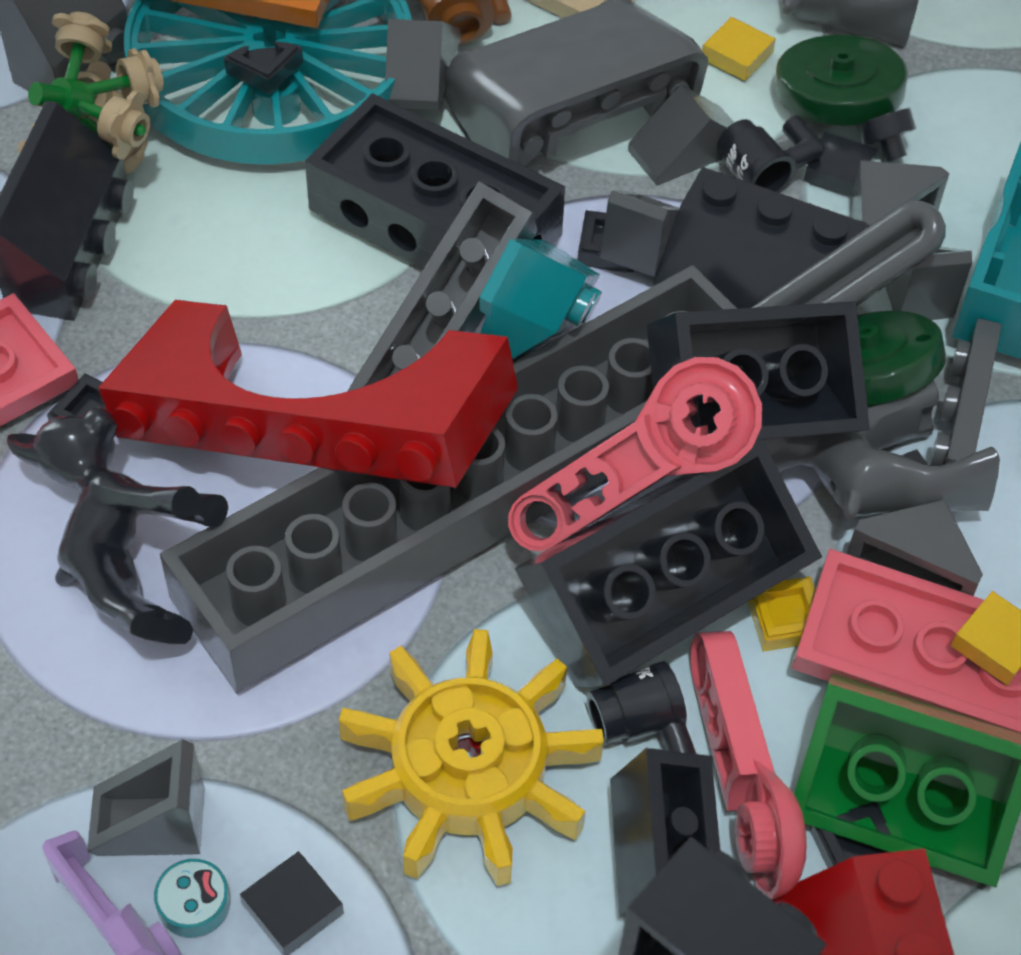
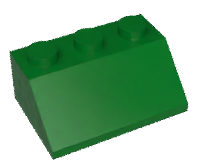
(932, 771)

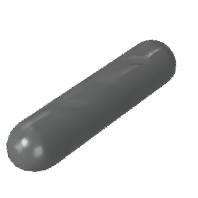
(868, 259)

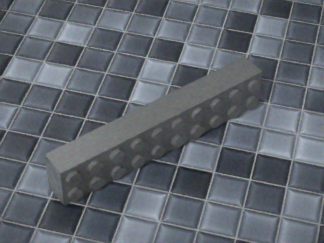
(355, 542)

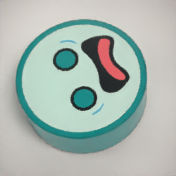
(192, 897)

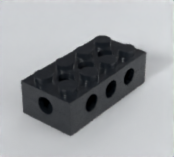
(409, 178)

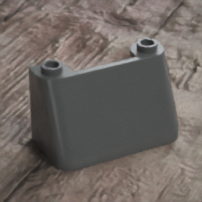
(568, 77)

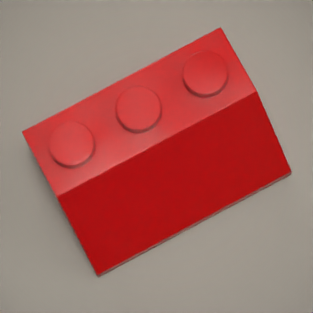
(875, 906)

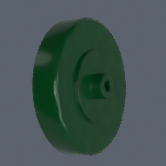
(840, 79)
(898, 354)

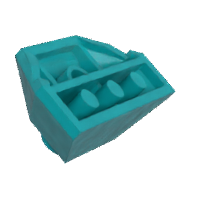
(536, 295)

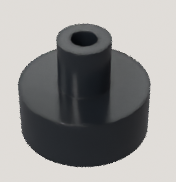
(888, 131)

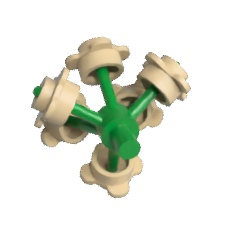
(94, 96)

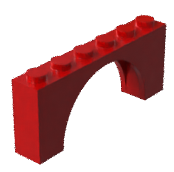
(405, 427)

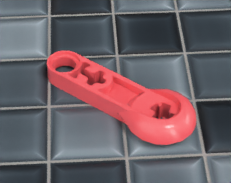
(652, 447)
(768, 817)

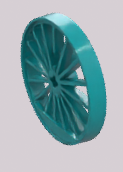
(224, 32)

